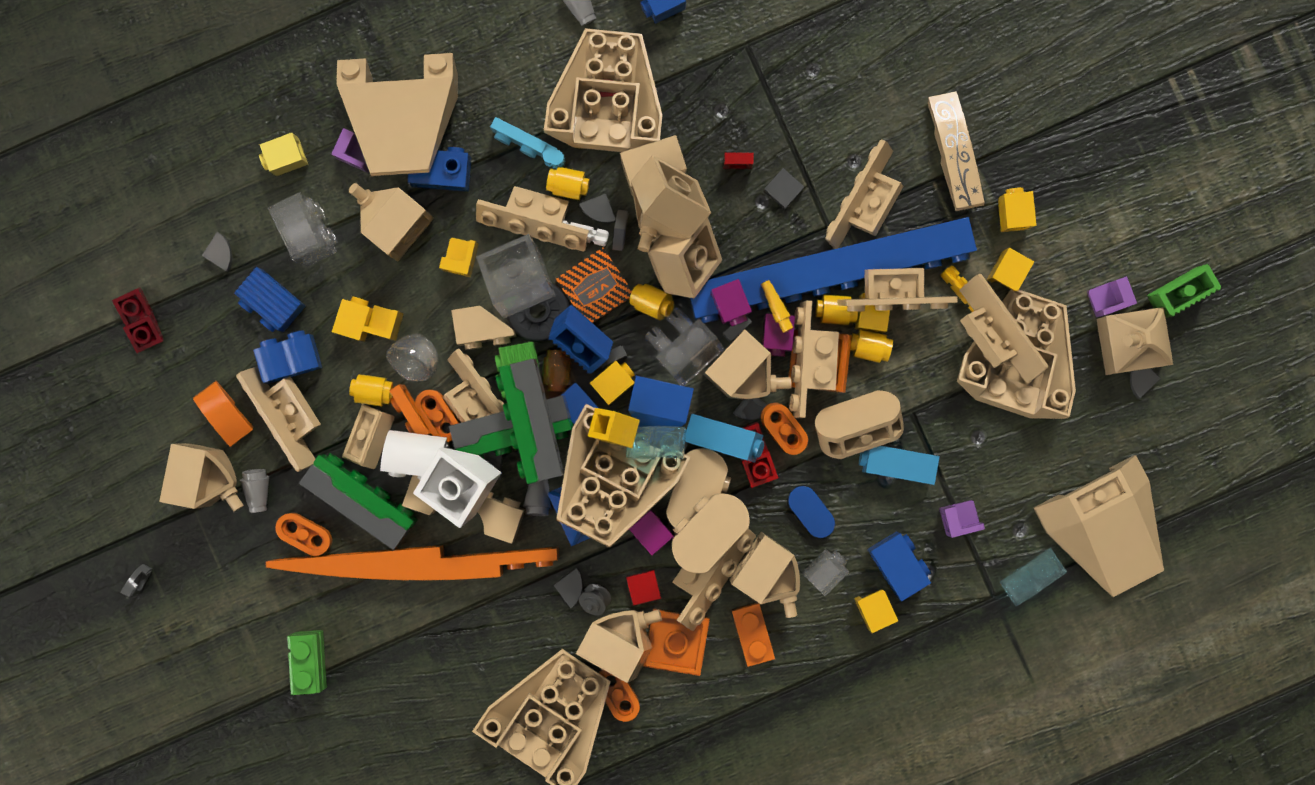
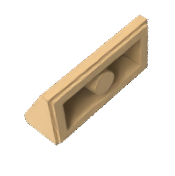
(368, 437)

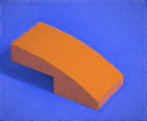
(222, 413)

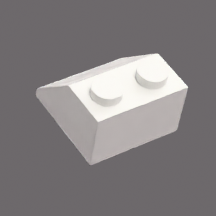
(457, 484)

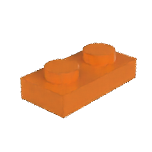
(404, 403)
(753, 634)

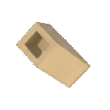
(477, 326)

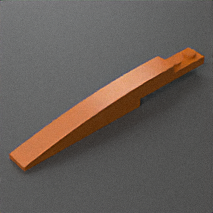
(416, 563)

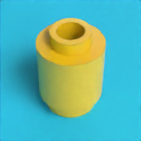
(567, 183)
(652, 301)
(833, 313)
(871, 346)
(371, 390)

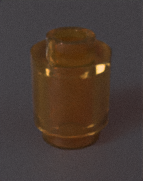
(556, 370)

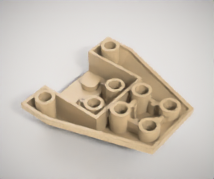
(614, 123)
(1049, 393)
(605, 489)
(1108, 527)
(549, 718)

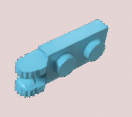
(529, 144)

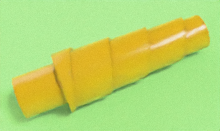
(777, 307)

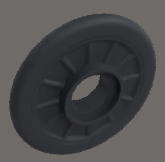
(539, 329)

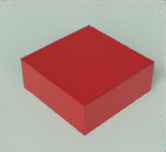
(738, 160)
(643, 587)

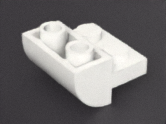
(410, 453)

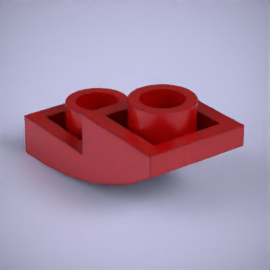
(763, 469)

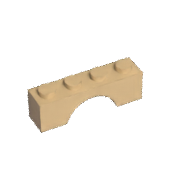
(499, 517)

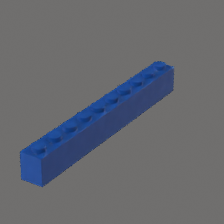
(844, 266)

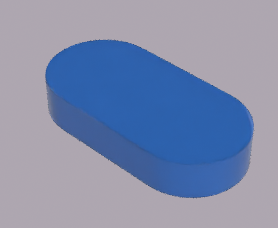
(811, 511)

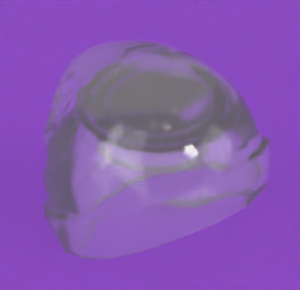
(413, 357)

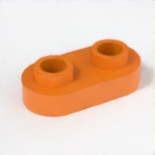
(435, 417)
(783, 427)
(304, 535)
(616, 694)

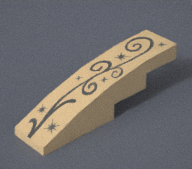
(956, 151)

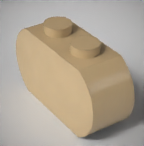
(859, 424)
(702, 477)
(709, 532)

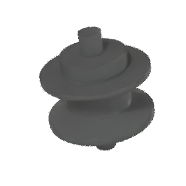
(595, 599)

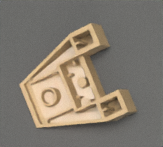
(402, 119)

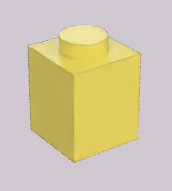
(282, 154)

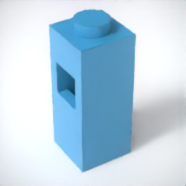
(724, 438)
(900, 464)

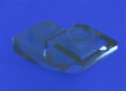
(658, 442)
(1033, 577)

